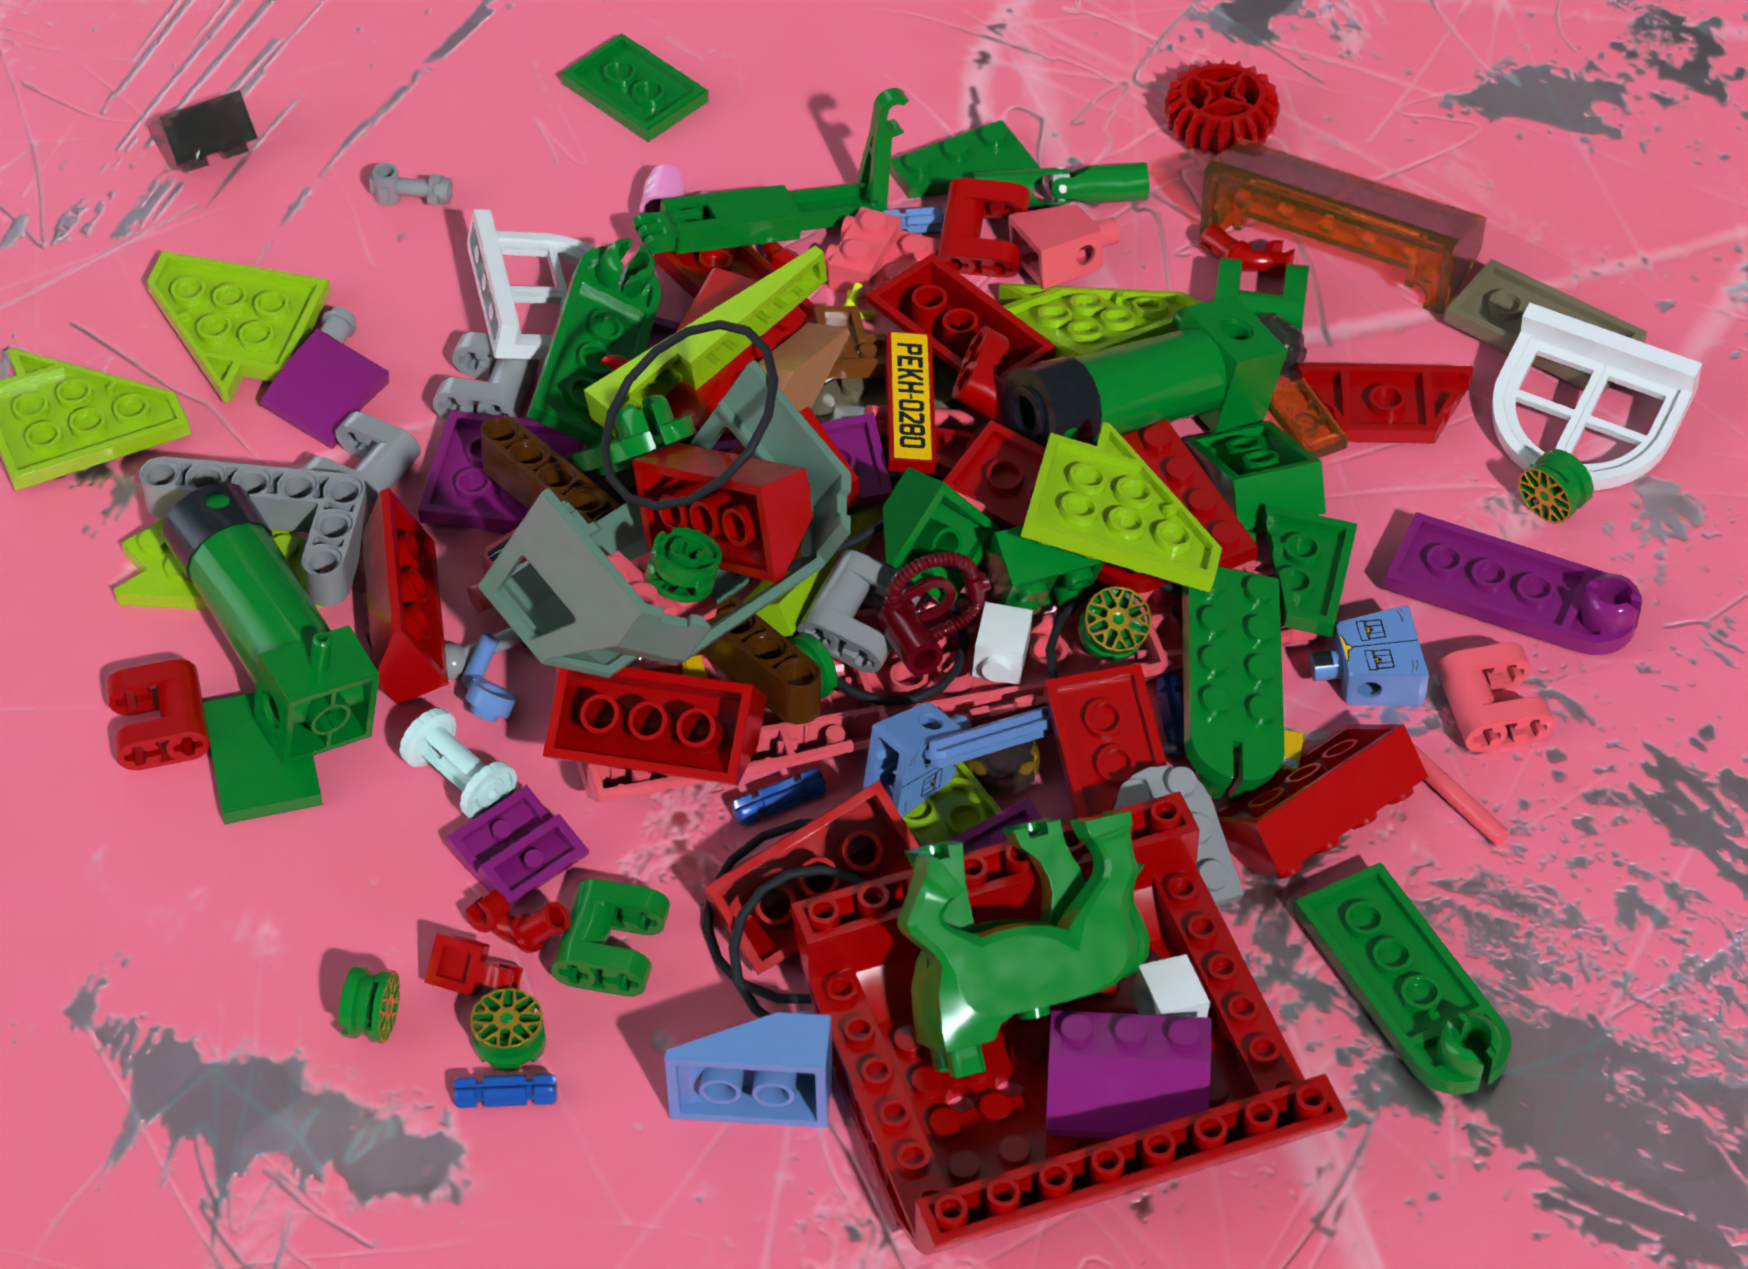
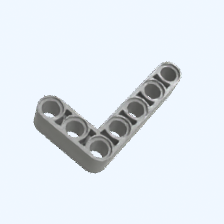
(316, 502)

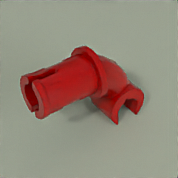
(1223, 245)
(525, 930)

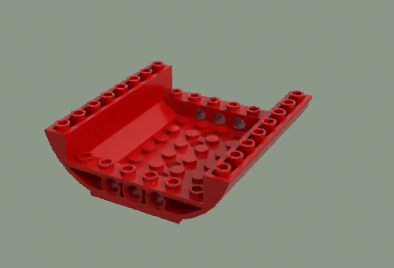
(993, 1166)

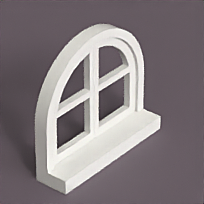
(496, 294)
(1607, 358)

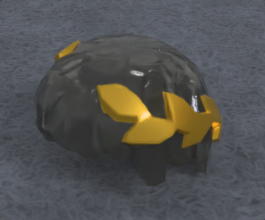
(1007, 770)

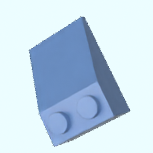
(756, 1073)

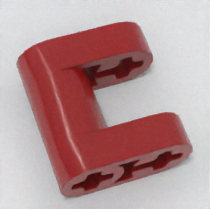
(960, 240)
(977, 379)
(180, 708)

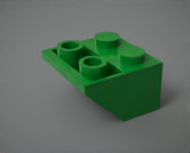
(1035, 574)

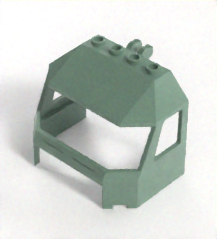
(583, 611)

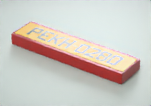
(910, 402)

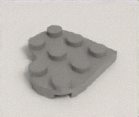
(1213, 857)

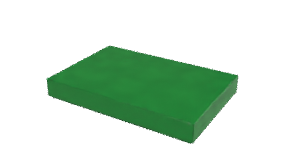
(635, 87)
(247, 769)

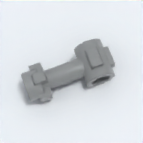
(389, 186)

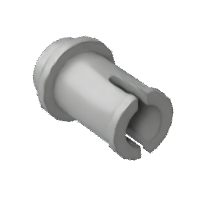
(339, 323)

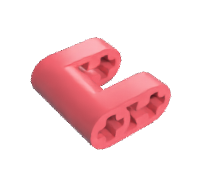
(1468, 684)

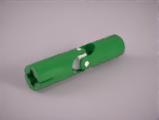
(1089, 184)

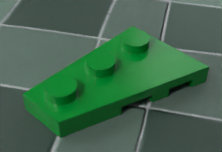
(934, 167)
(1311, 562)

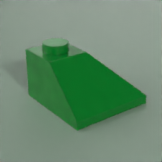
(932, 518)

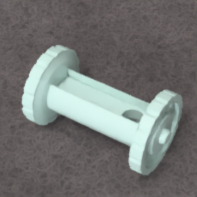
(433, 742)

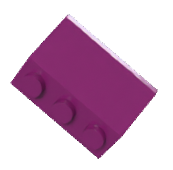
(1124, 1072)

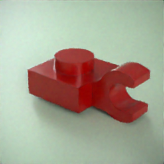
(463, 966)

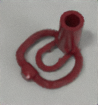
(905, 627)

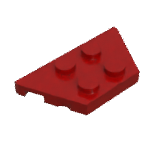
(1389, 400)

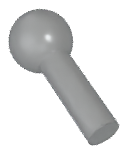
(459, 656)

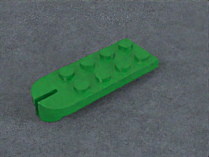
(593, 323)
(639, 434)
(1233, 682)
(1407, 981)

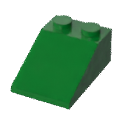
(1258, 468)

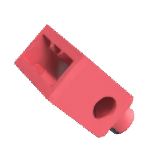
(1061, 243)

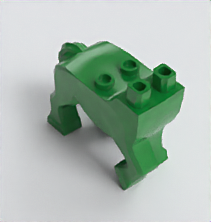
(988, 971)

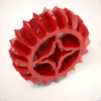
(1221, 106)

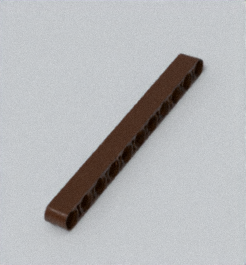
(748, 653)

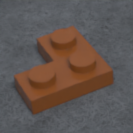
(862, 354)

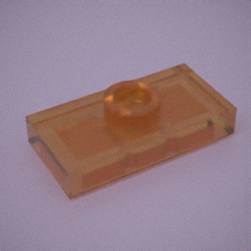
(1307, 419)

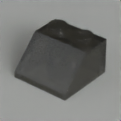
(204, 131)

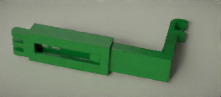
(772, 212)

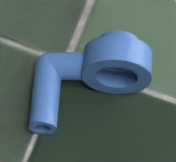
(485, 697)

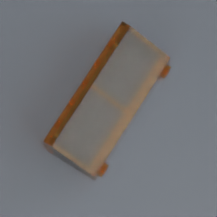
(1346, 211)

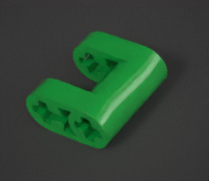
(1288, 305)
(583, 953)

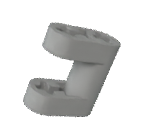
(499, 396)
(382, 447)
(830, 616)

